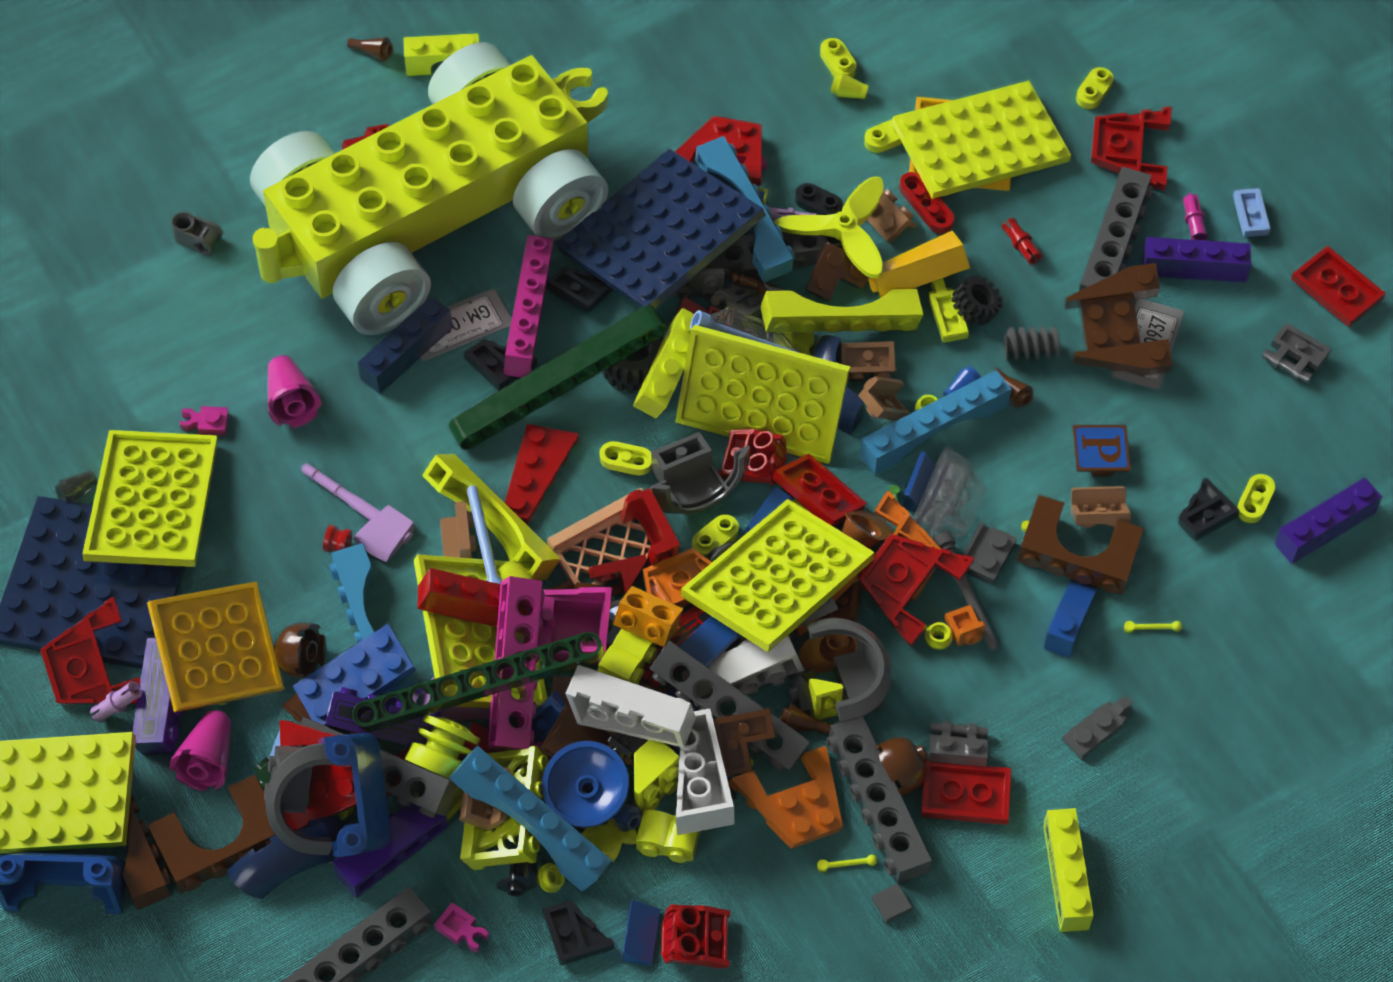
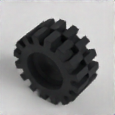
(972, 289)

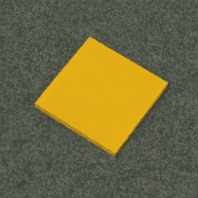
(215, 646)

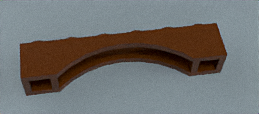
(141, 873)

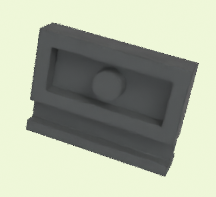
(990, 551)

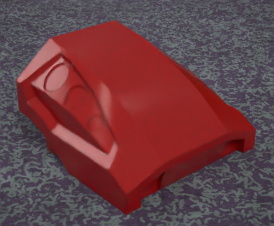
(767, 454)
(695, 935)

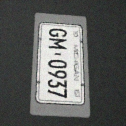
(471, 321)
(1154, 324)

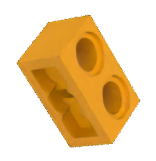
(647, 616)

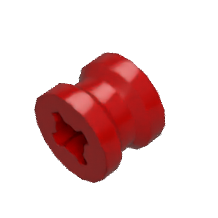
(337, 539)

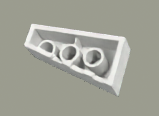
(751, 666)
(628, 708)
(702, 782)

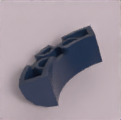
(829, 348)
(264, 870)

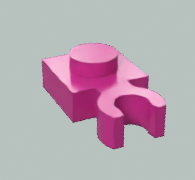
(209, 420)
(458, 925)

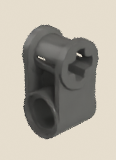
(199, 233)

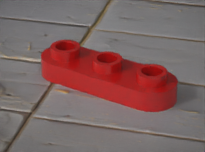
(937, 209)

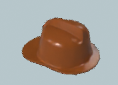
(865, 528)
(820, 652)

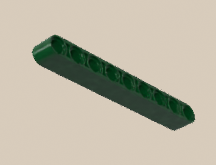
(557, 377)
(464, 679)

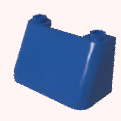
(364, 756)
(24, 871)

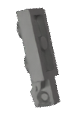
(1097, 727)

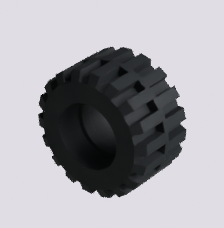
(631, 374)

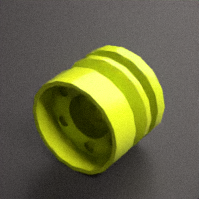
(442, 747)

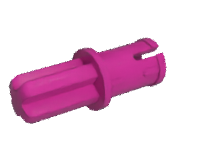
(1194, 217)

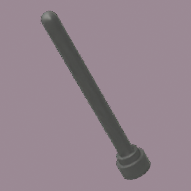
(946, 541)

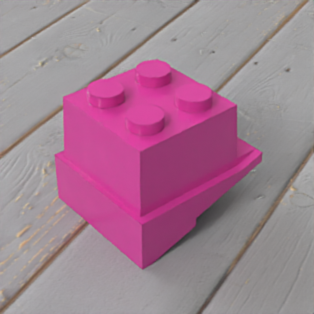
(575, 612)

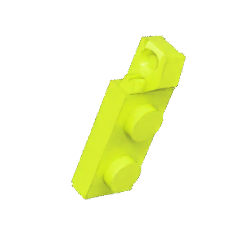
(949, 323)

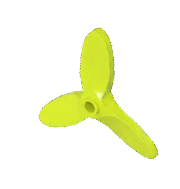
(846, 226)

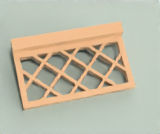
(592, 527)

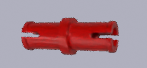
(1021, 241)

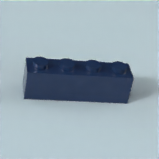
(405, 345)

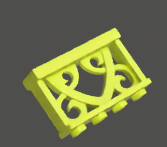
(478, 840)

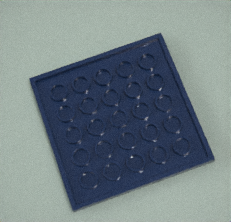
(660, 230)
(56, 588)

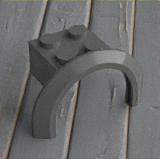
(688, 477)
(862, 673)
(289, 793)

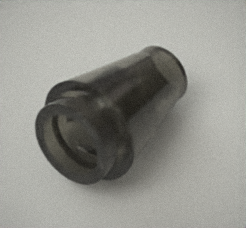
(75, 486)

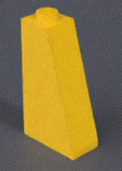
(922, 265)

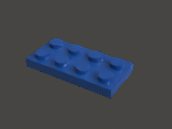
(366, 667)

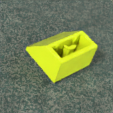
(654, 774)

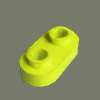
(835, 54)
(1098, 85)
(887, 138)
(627, 457)
(1255, 500)
(716, 534)

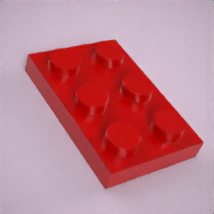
(1338, 286)
(818, 490)
(966, 793)

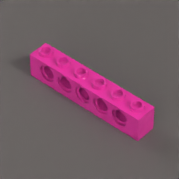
(528, 306)
(530, 594)

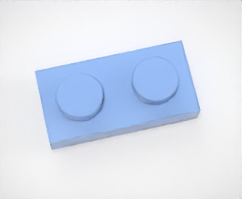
(1251, 212)

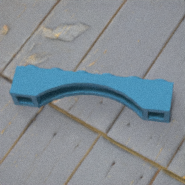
(770, 253)
(972, 401)
(355, 576)
(491, 783)

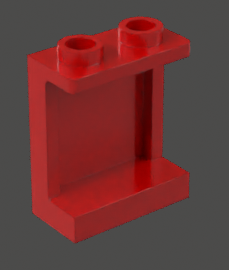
(645, 508)

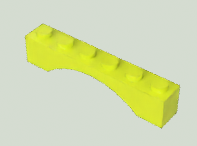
(793, 313)
(453, 477)

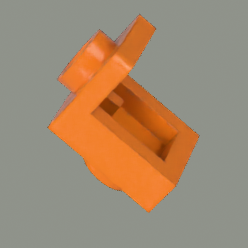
(965, 626)

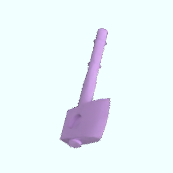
(386, 528)

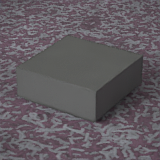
(891, 903)

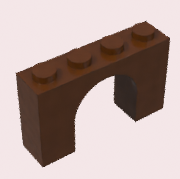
(1106, 570)
(194, 865)

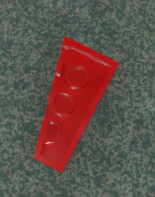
(536, 467)

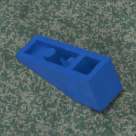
(1069, 618)

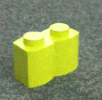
(627, 657)
(659, 837)

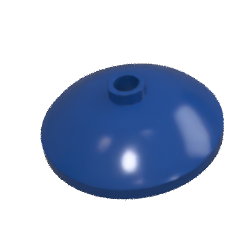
(580, 766)

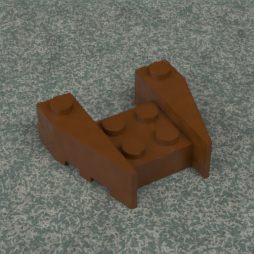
(1112, 325)

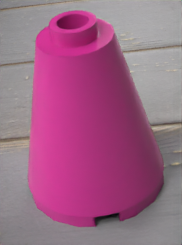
(290, 393)
(204, 753)

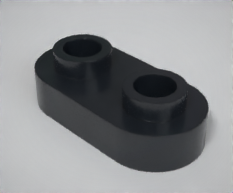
(817, 200)

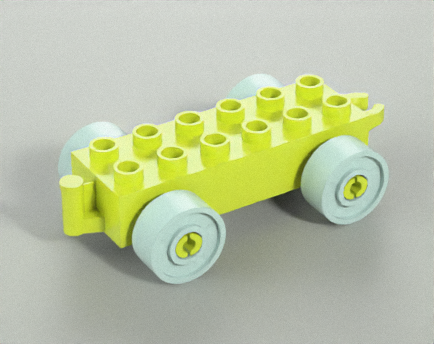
(483, 142)

